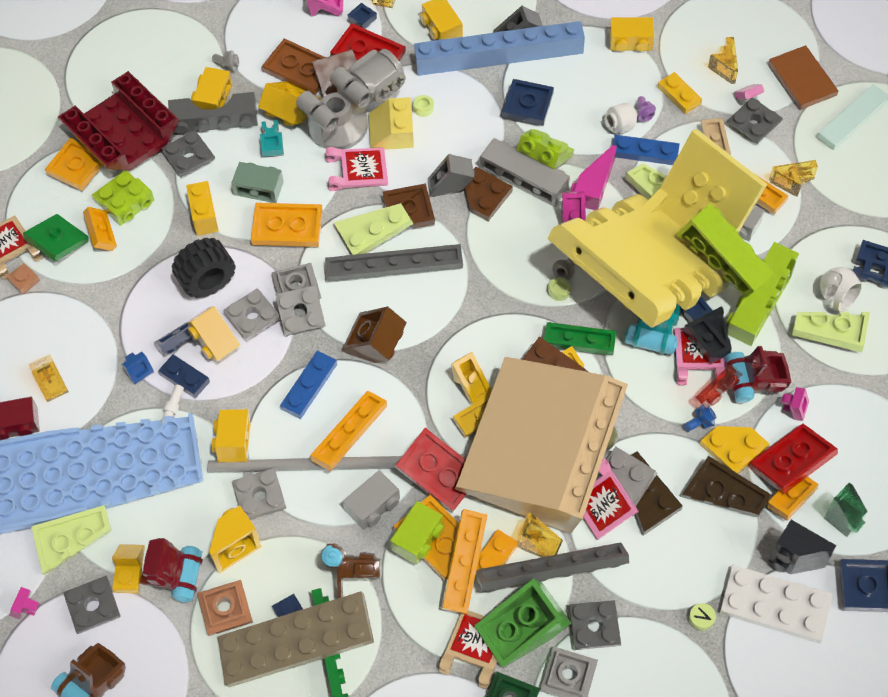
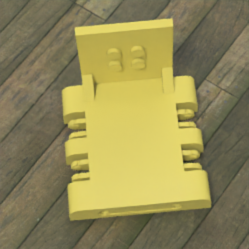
(636, 243)

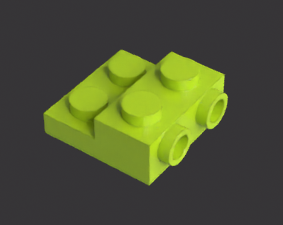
(544, 148)
(123, 197)

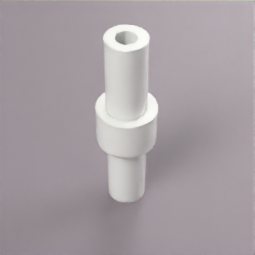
(171, 406)

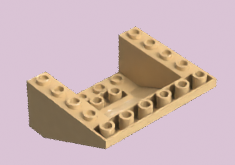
(542, 440)

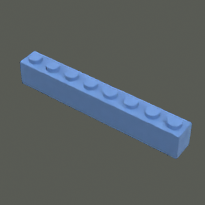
(499, 48)

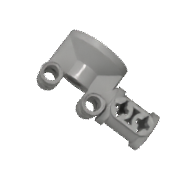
(341, 116)

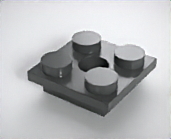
(755, 111)
(187, 144)
(81, 596)
(602, 612)

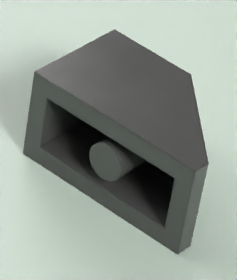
(520, 19)
(451, 175)

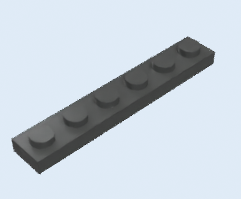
(394, 262)
(552, 566)

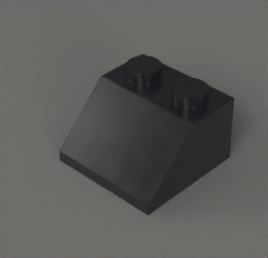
(800, 550)

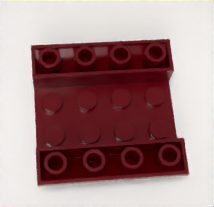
(124, 126)

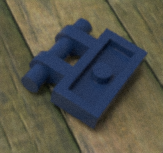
(872, 256)

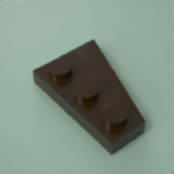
(726, 489)
(656, 504)

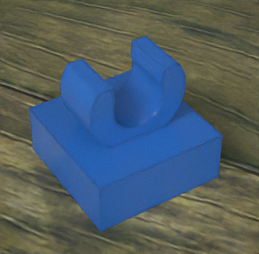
(137, 366)

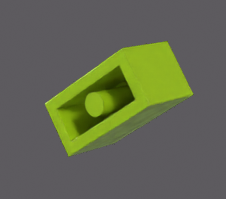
(417, 533)

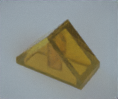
(48, 378)
(538, 538)

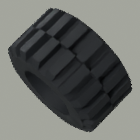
(203, 267)

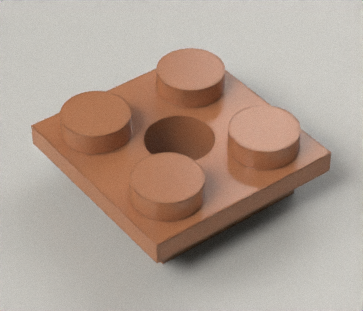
(234, 617)

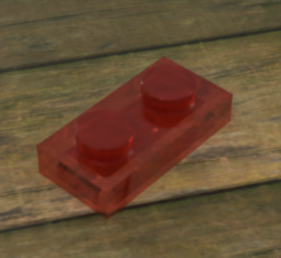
(726, 380)

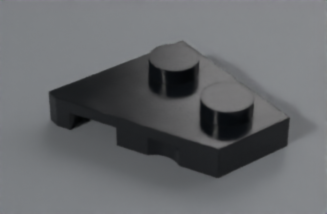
(710, 335)

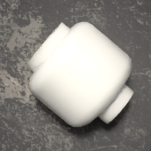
(621, 118)

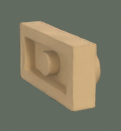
(715, 131)

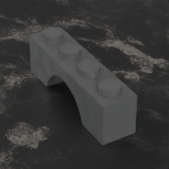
(237, 112)

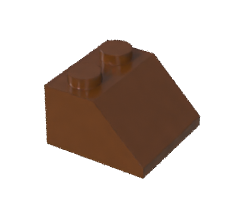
(375, 335)

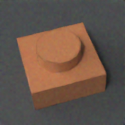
(23, 278)

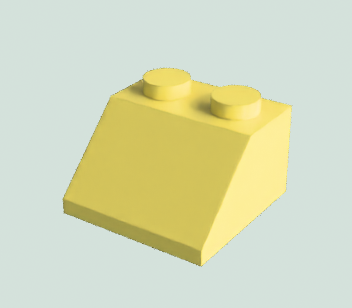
(392, 124)

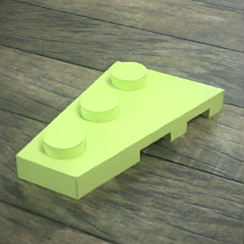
(645, 180)
(373, 228)
(836, 330)
(67, 536)

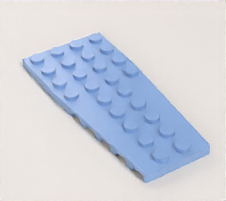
(84, 469)

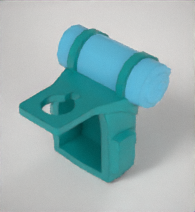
(656, 338)

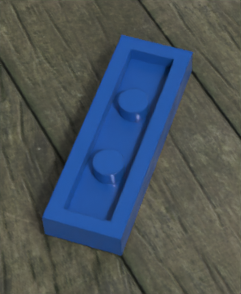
(646, 149)
(308, 384)

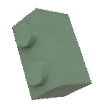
(257, 182)

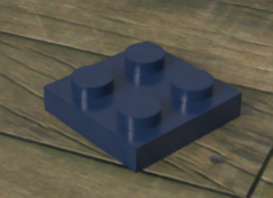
(528, 102)
(864, 585)

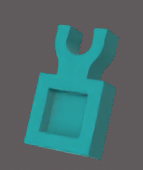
(271, 140)

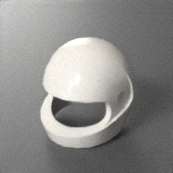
(842, 286)

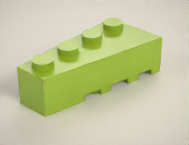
(726, 250)
(757, 307)

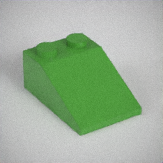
(522, 623)

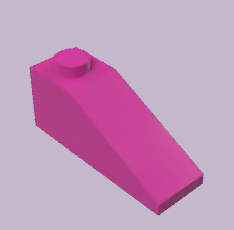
(595, 178)

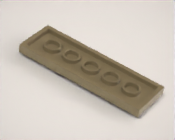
(295, 639)

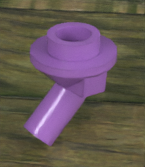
(645, 108)

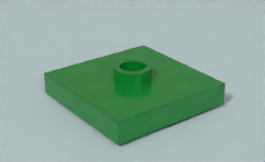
(55, 237)

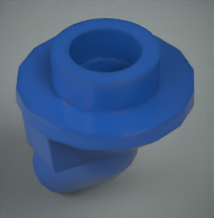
(704, 416)

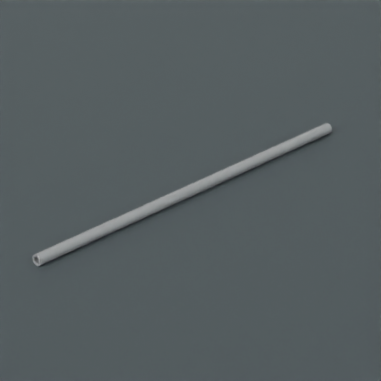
(294, 464)

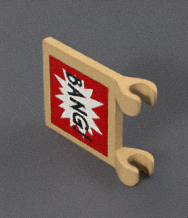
(13, 244)
(469, 647)

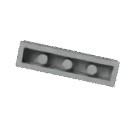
(524, 172)

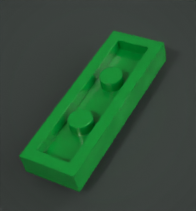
(580, 338)

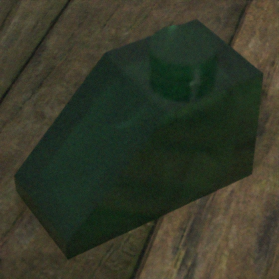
(847, 511)

